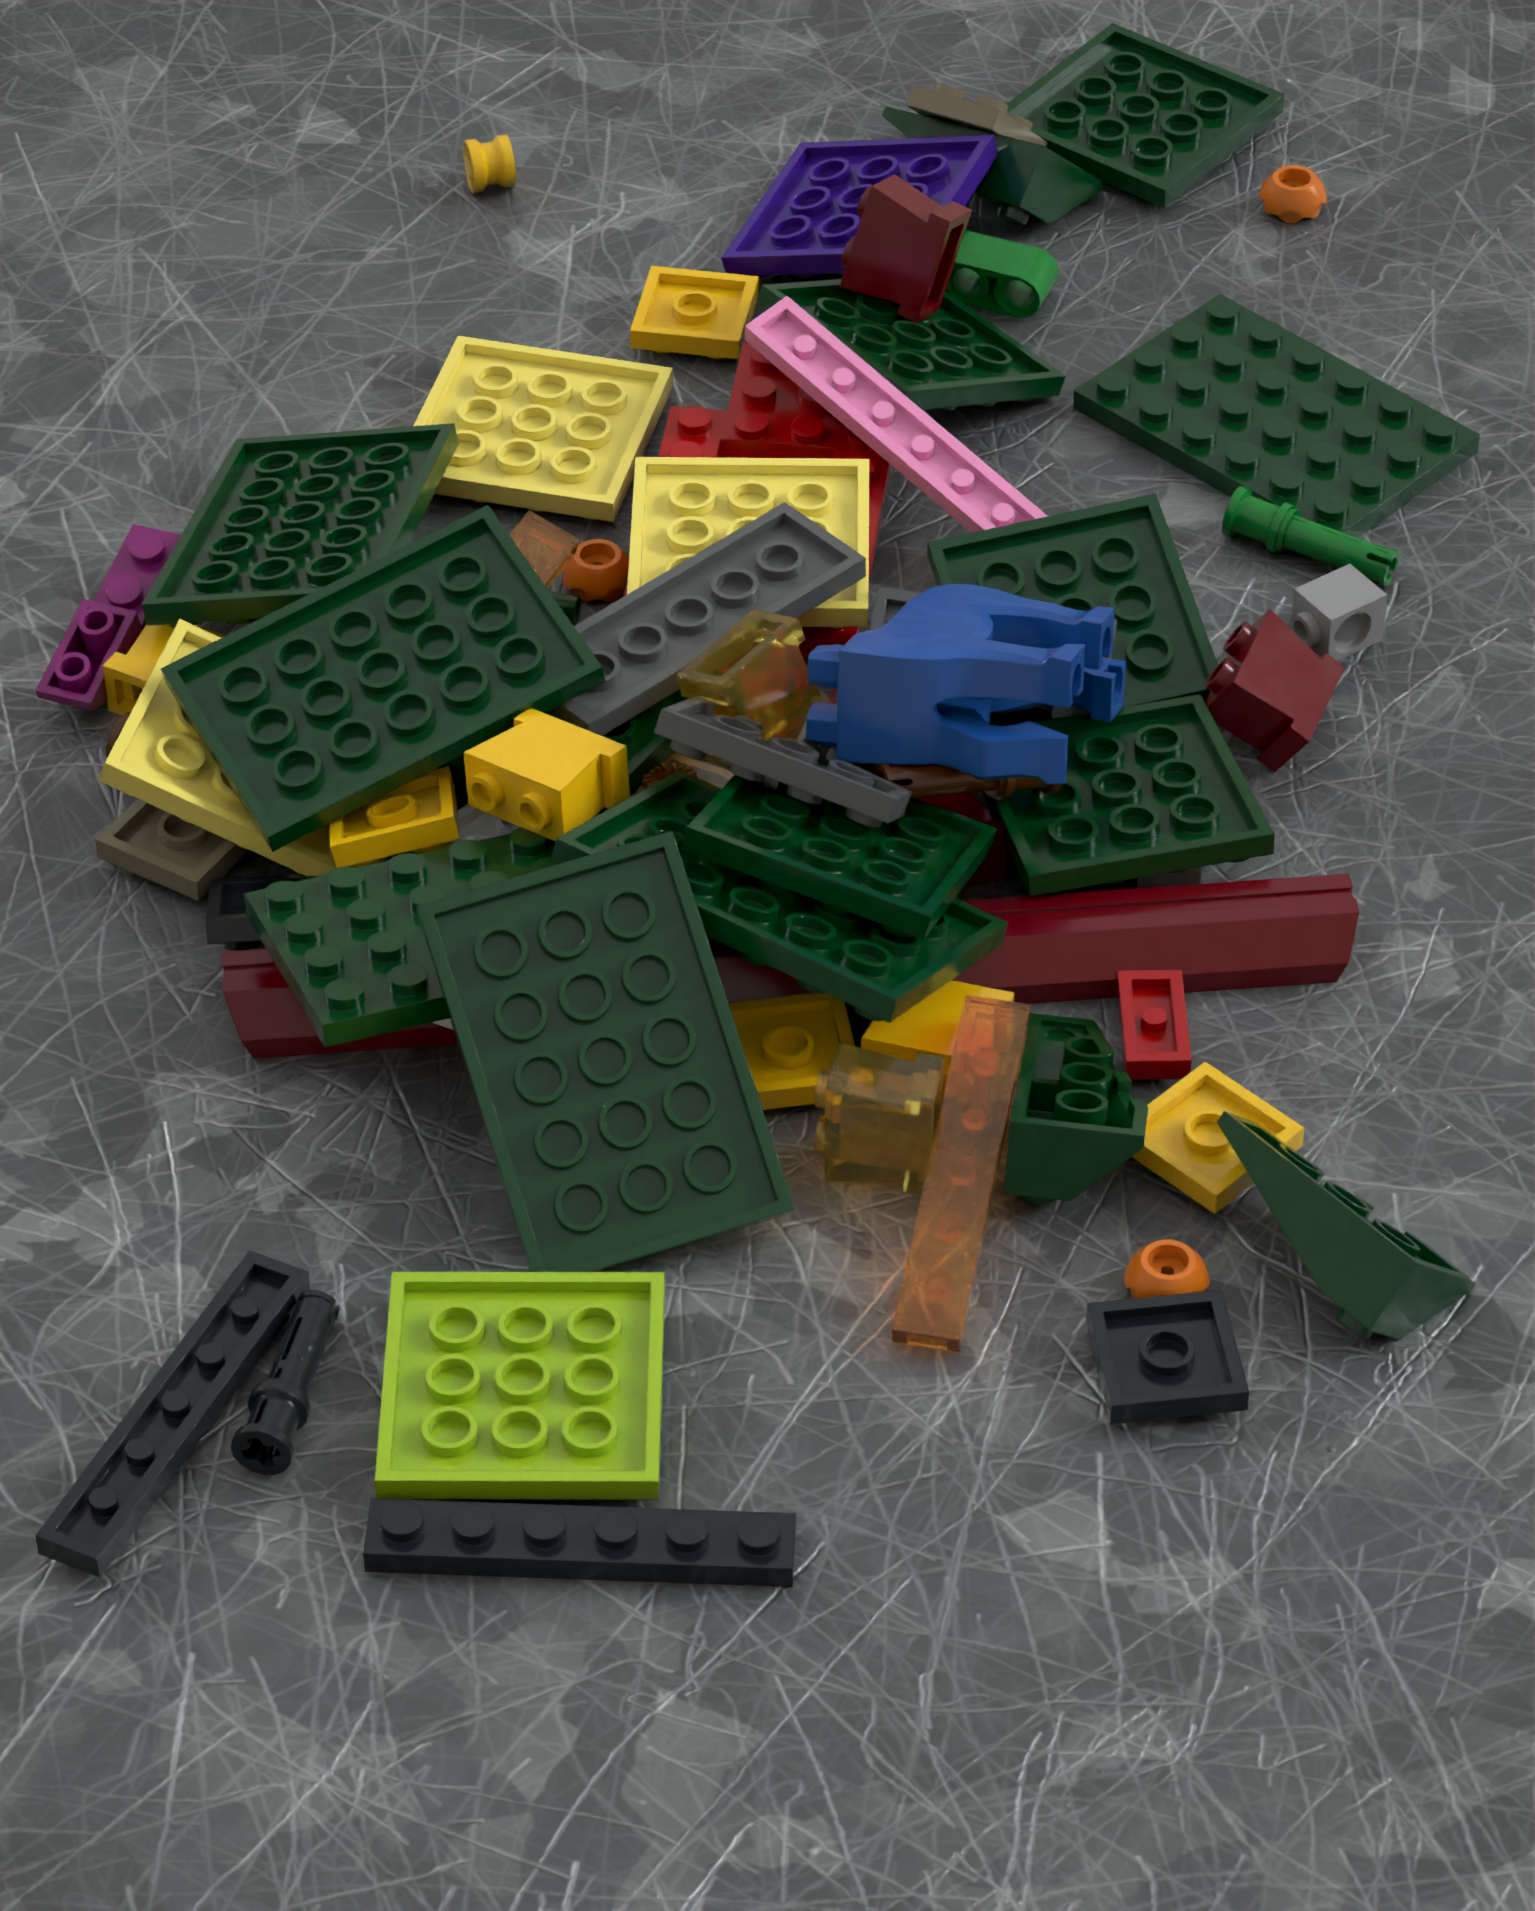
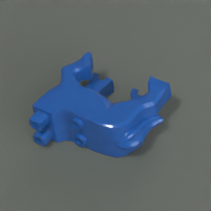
(948, 662)

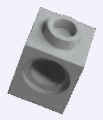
(1339, 613)

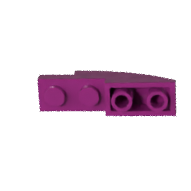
(108, 622)

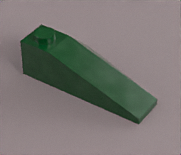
(1023, 179)
(1069, 1112)
(1366, 1267)

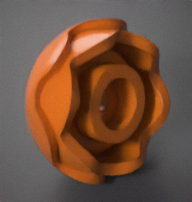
(1293, 194)
(597, 571)
(1166, 1269)

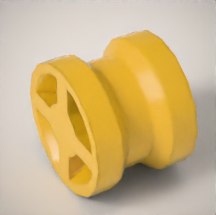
(489, 163)

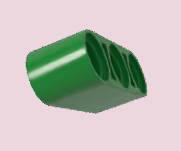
(1002, 275)

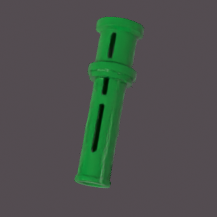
(1284, 529)

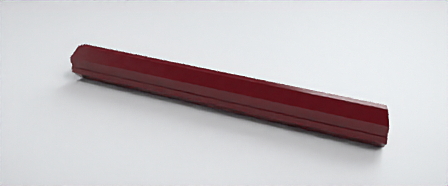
(1050, 953)

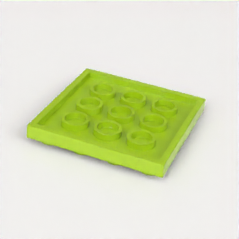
(522, 1386)

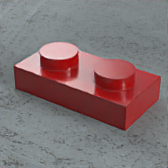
(1153, 1024)

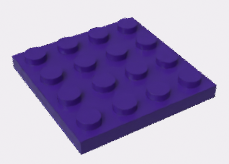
(816, 196)

